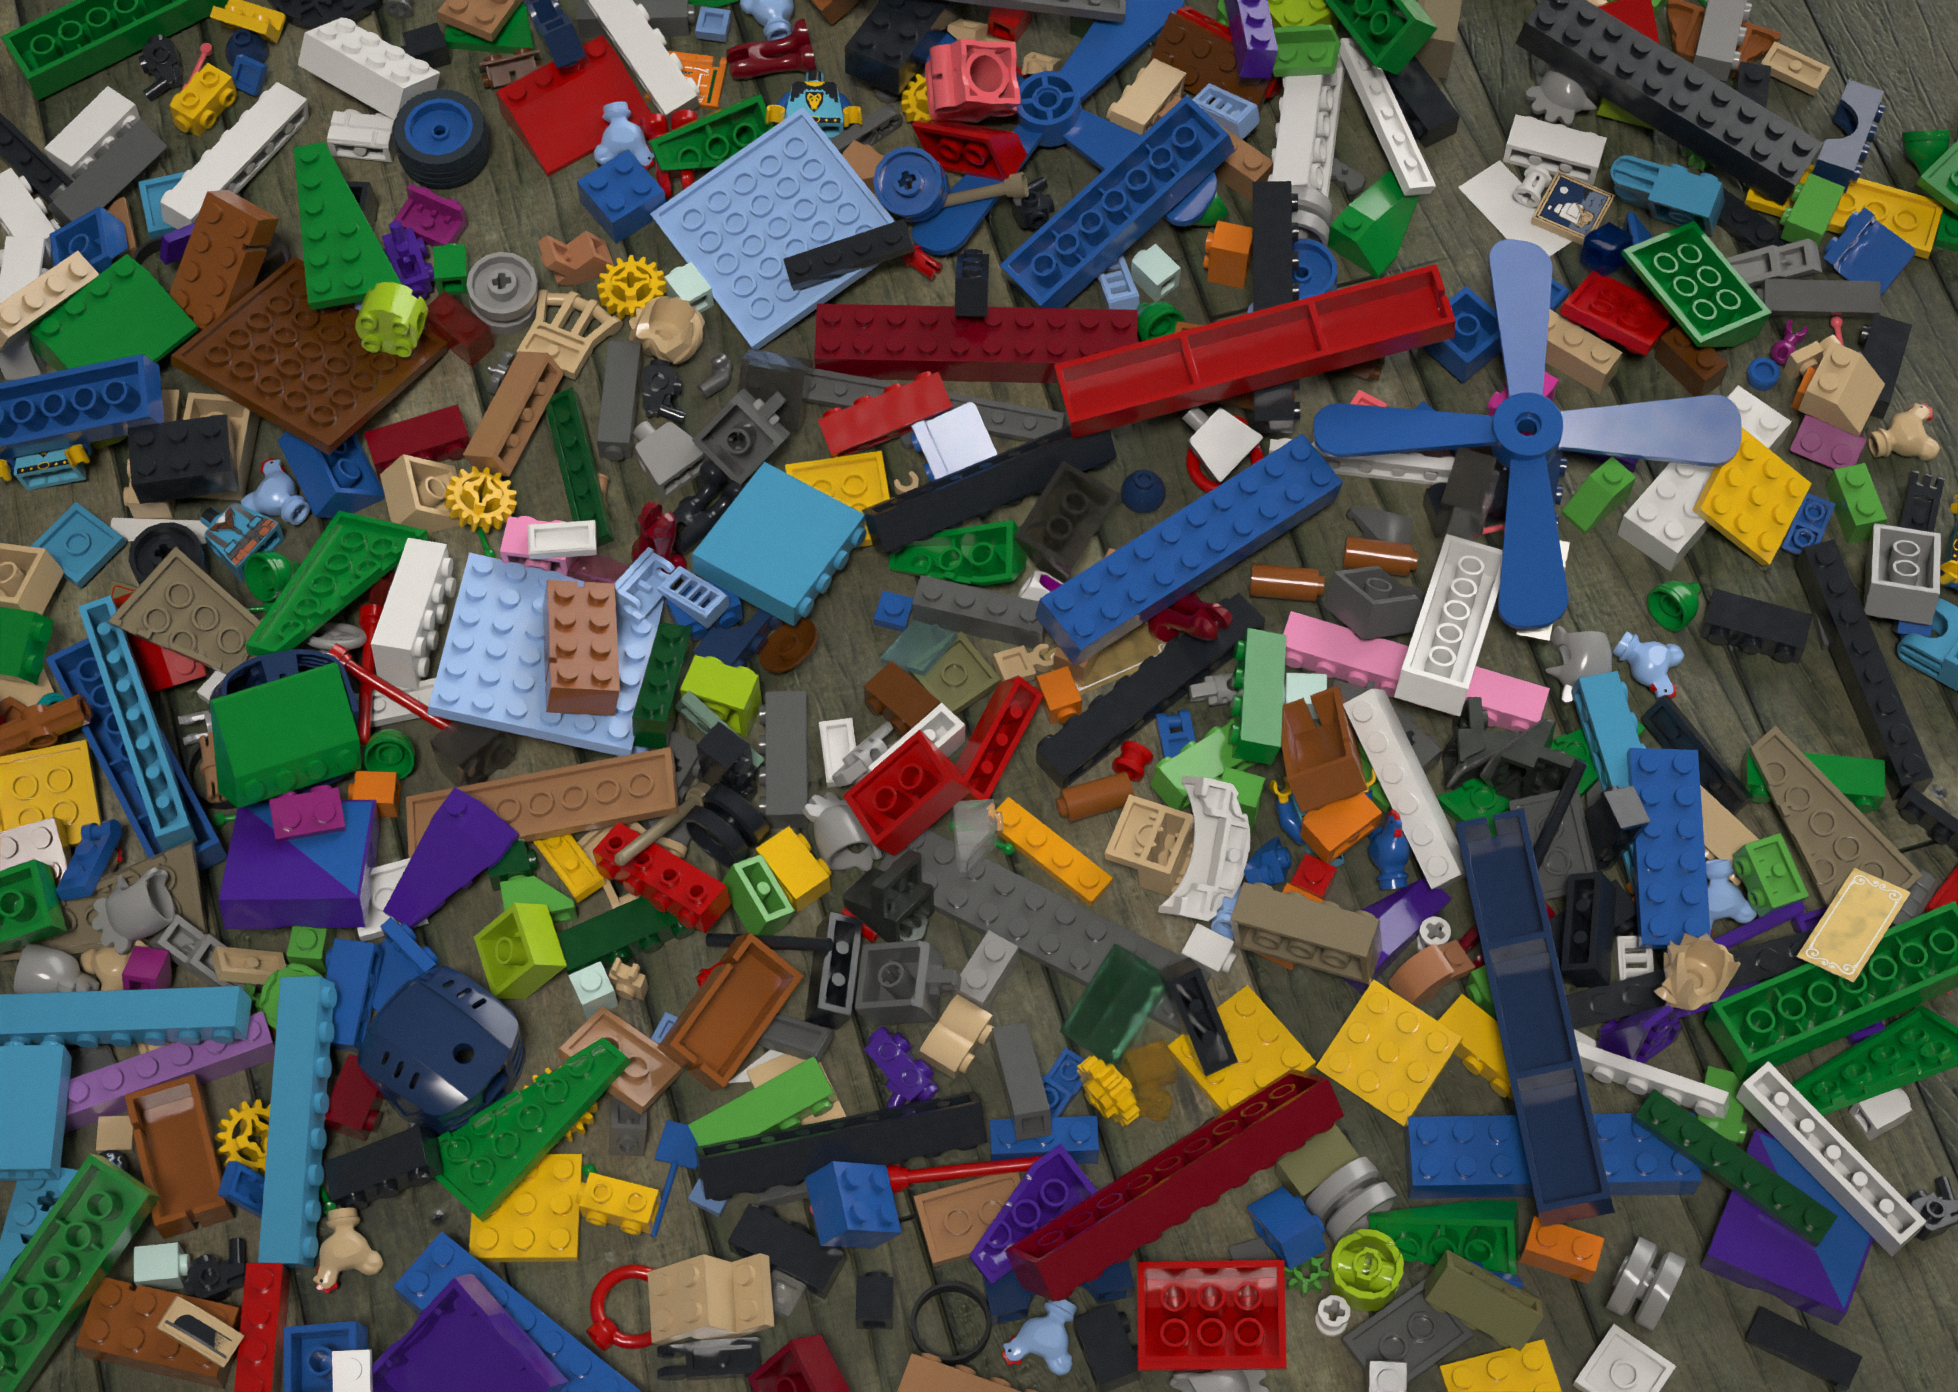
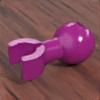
(1782, 349)

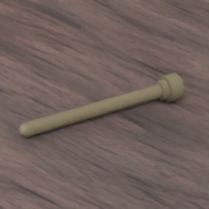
(1014, 186)
(693, 798)

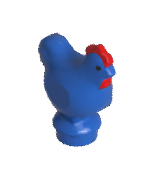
(1390, 852)

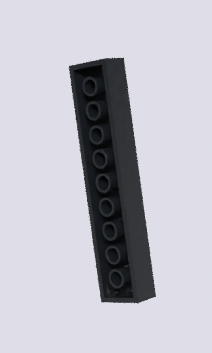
(1670, 95)

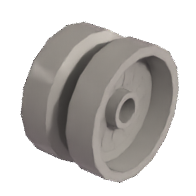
(1312, 214)
(503, 292)
(1350, 1197)
(1647, 1284)

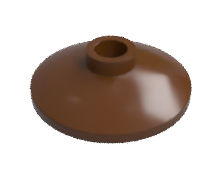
(788, 646)

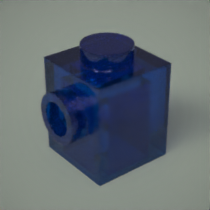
(1603, 248)

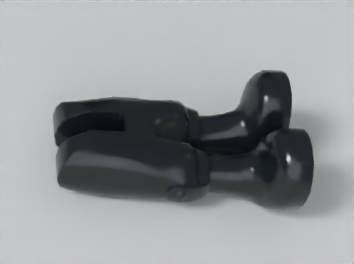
(690, 509)

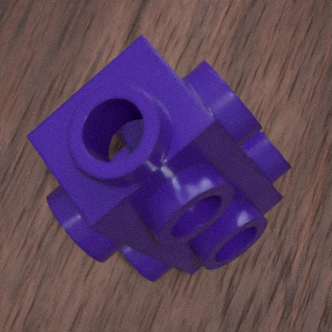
(407, 260)
(906, 1075)

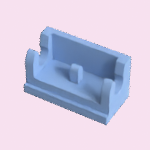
(637, 588)

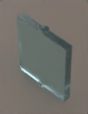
(919, 647)

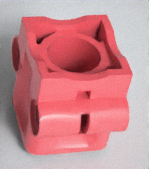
(972, 81)

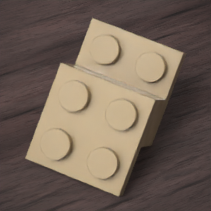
(1154, 842)
(710, 1298)

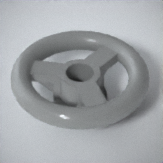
(343, 634)

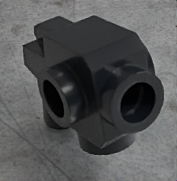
(163, 62)
(1034, 209)
(658, 387)
(1938, 1212)
(215, 1280)

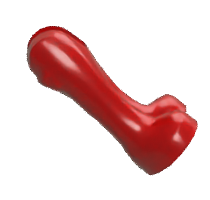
(655, 125)

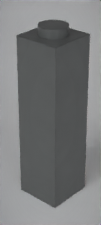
(669, 16)
(1820, 298)
(620, 400)
(1021, 1081)

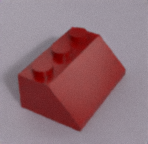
(971, 148)
(160, 666)
(906, 793)

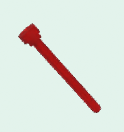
(368, 620)
(386, 688)
(902, 1177)

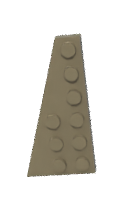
(188, 615)
(79, 913)

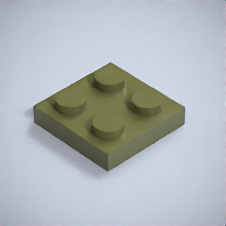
(959, 676)

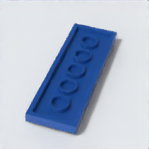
(1670, 849)

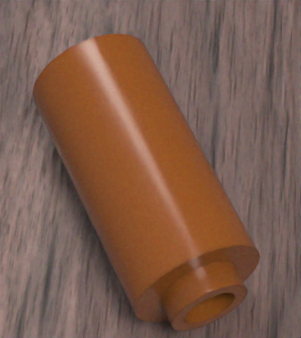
(1391, 556)
(1286, 582)
(1094, 797)

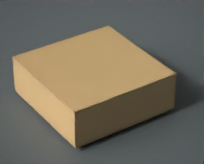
(115, 1134)

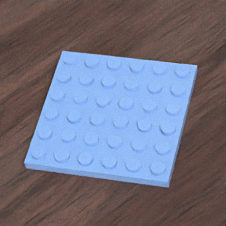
(764, 206)
(497, 666)

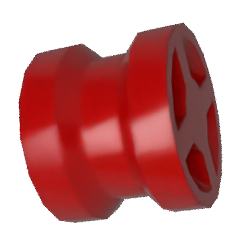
(1133, 760)

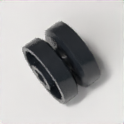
(157, 541)
(725, 825)

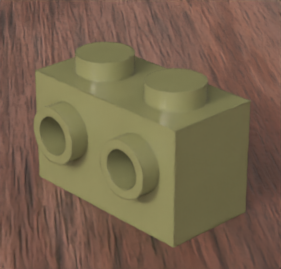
(1315, 1162)

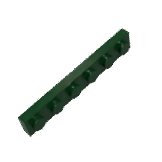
(578, 463)
(1735, 1168)

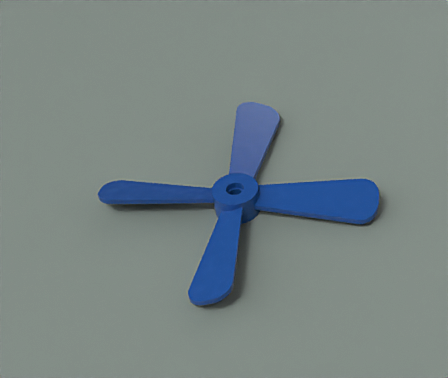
(1054, 116)
(1532, 569)

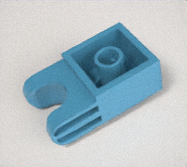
(1669, 192)
(1935, 655)
(26, 1213)

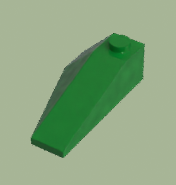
(712, 137)
(1374, 226)
(965, 555)
(1473, 1230)

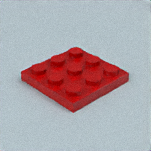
(1618, 313)

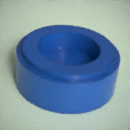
(1763, 374)

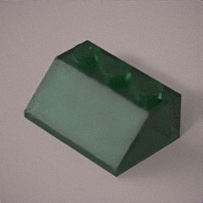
(1115, 1006)

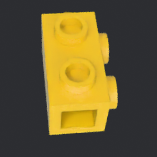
(203, 100)
(618, 1203)

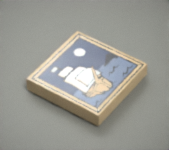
(1572, 208)

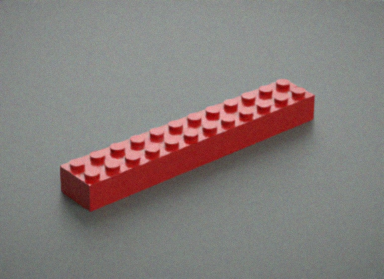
(1255, 351)

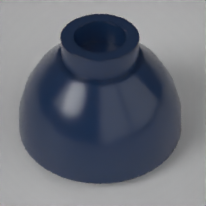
(246, 43)
(1143, 491)

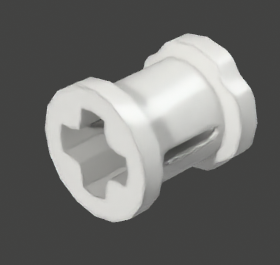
(1538, 185)
(1430, 928)
(1336, 1304)

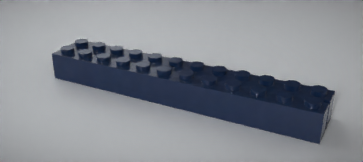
(1534, 1020)

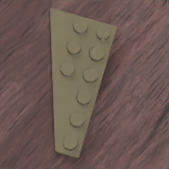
(1824, 823)

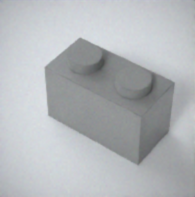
(988, 970)

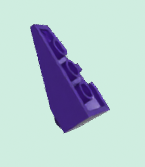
(453, 850)
(1401, 921)
(1641, 1034)
(1043, 1194)

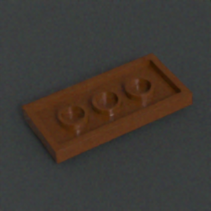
(1206, 60)

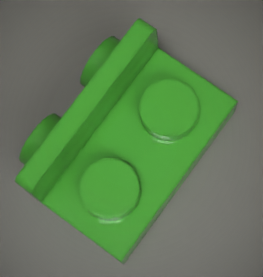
(1306, 50)
(1769, 874)

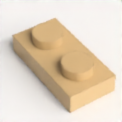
(1795, 68)
(246, 964)

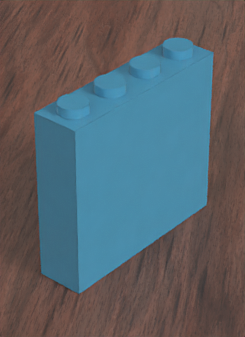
(779, 544)
(32, 1109)

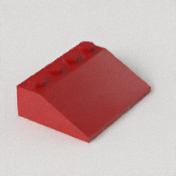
(562, 108)
(1211, 1315)

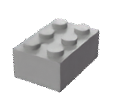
(1902, 574)

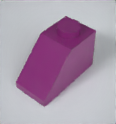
(147, 969)

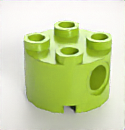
(391, 319)
(1365, 1269)

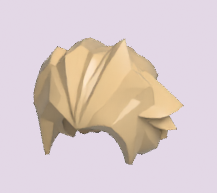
(668, 329)
(1696, 972)

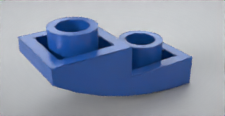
(1808, 524)
(1269, 864)
(1063, 1082)

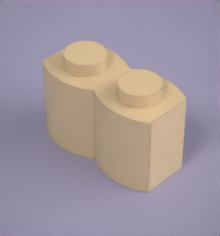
(956, 1037)

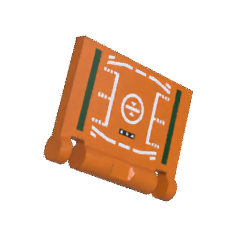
(705, 75)

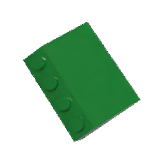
(1698, 287)
(112, 319)
(283, 736)

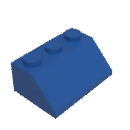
(334, 480)

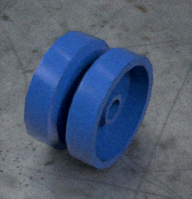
(927, 192)
(1316, 268)

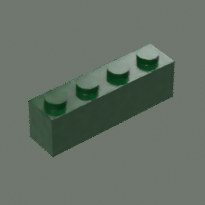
(661, 686)
(619, 934)

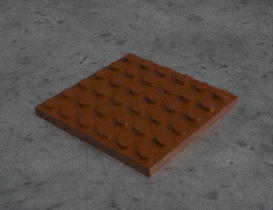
(299, 362)

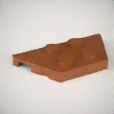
(1685, 26)

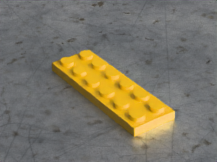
(1902, 212)

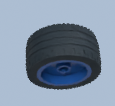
(441, 139)

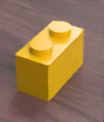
(795, 868)

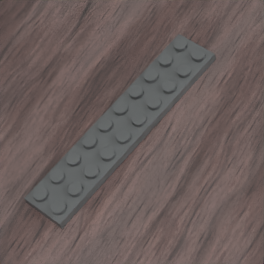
(1032, 917)

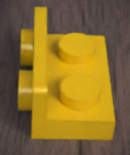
(252, 17)

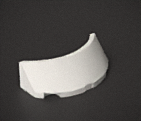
(1217, 852)

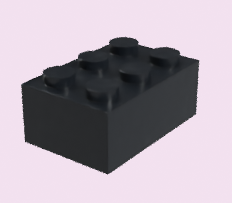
(183, 459)

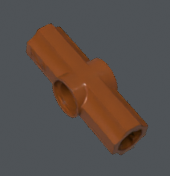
(43, 724)

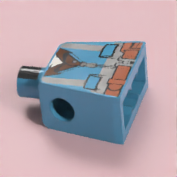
(239, 534)

